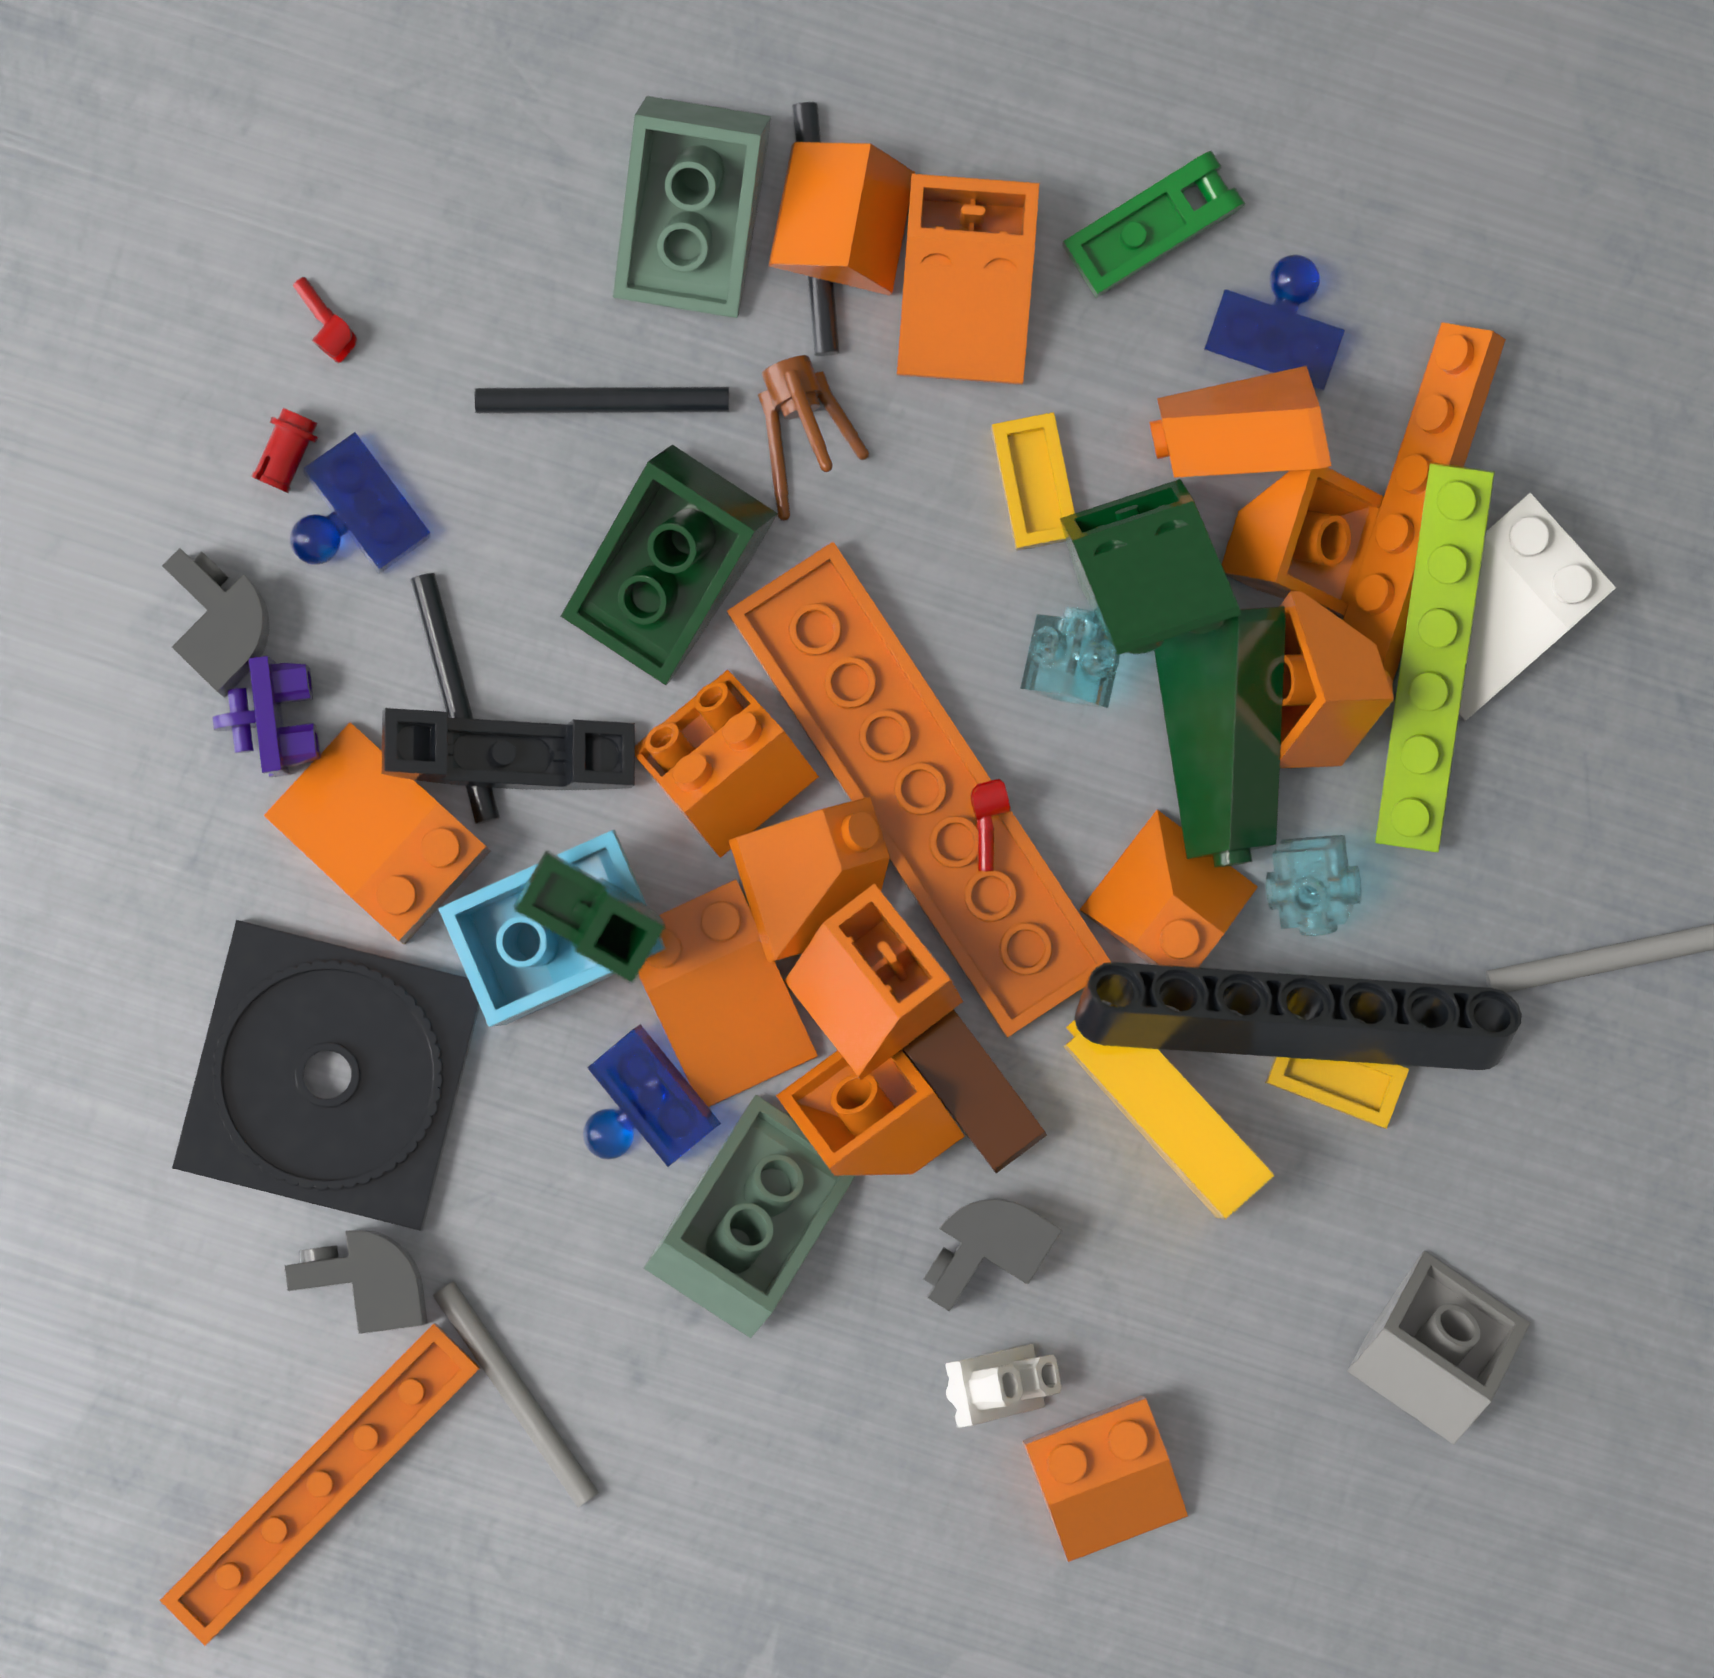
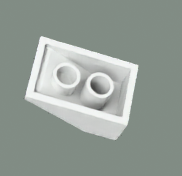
(1528, 597)

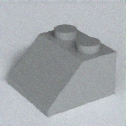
(1439, 1348)

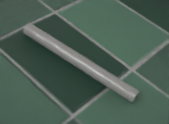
(1602, 959)
(515, 1394)

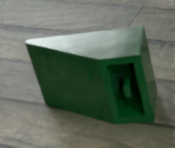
(1149, 568)

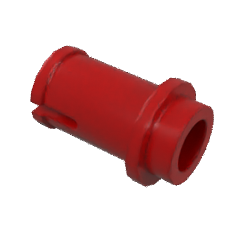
(285, 449)

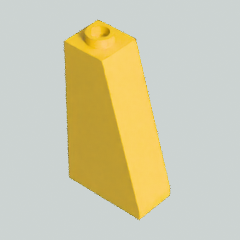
(1174, 1122)

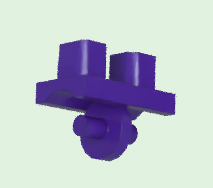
(271, 687)

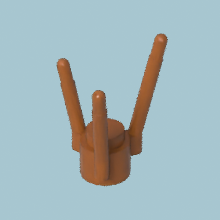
(795, 391)

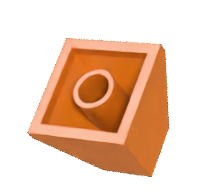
(1304, 537)
(809, 871)
(1167, 904)
(871, 1124)

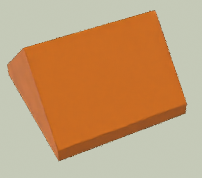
(842, 214)

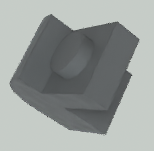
(231, 627)
(990, 1230)
(382, 1277)

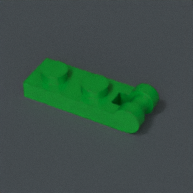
(1151, 225)

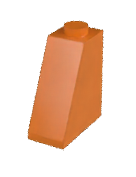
(1243, 427)

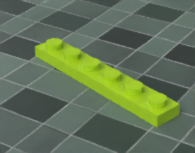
(1434, 656)

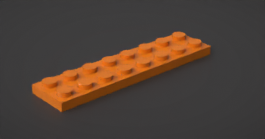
(898, 745)

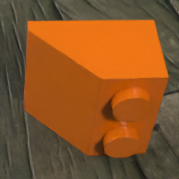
(1330, 686)
(1105, 1477)

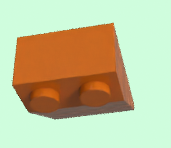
(377, 834)
(723, 998)

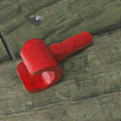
(335, 336)
(988, 801)

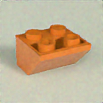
(724, 762)
(870, 982)

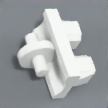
(1000, 1384)

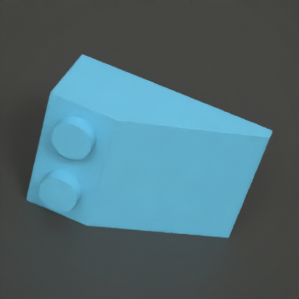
(514, 960)

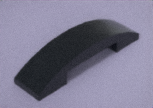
(507, 753)

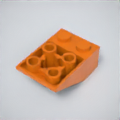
(967, 279)

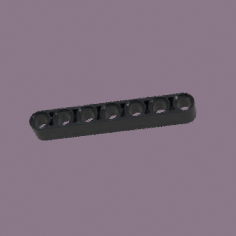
(1267, 1024)

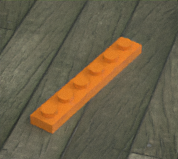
(1437, 432)
(319, 1484)

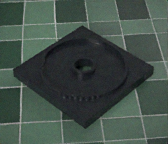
(406, 1052)

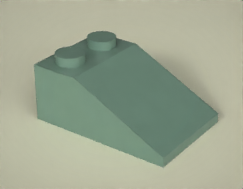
(690, 205)
(749, 1219)

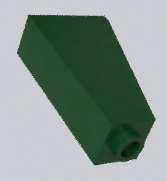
(1226, 732)

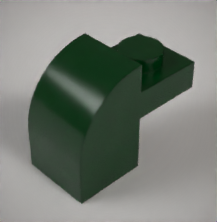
(591, 914)

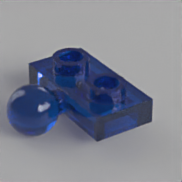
(1275, 335)
(361, 504)
(649, 1098)

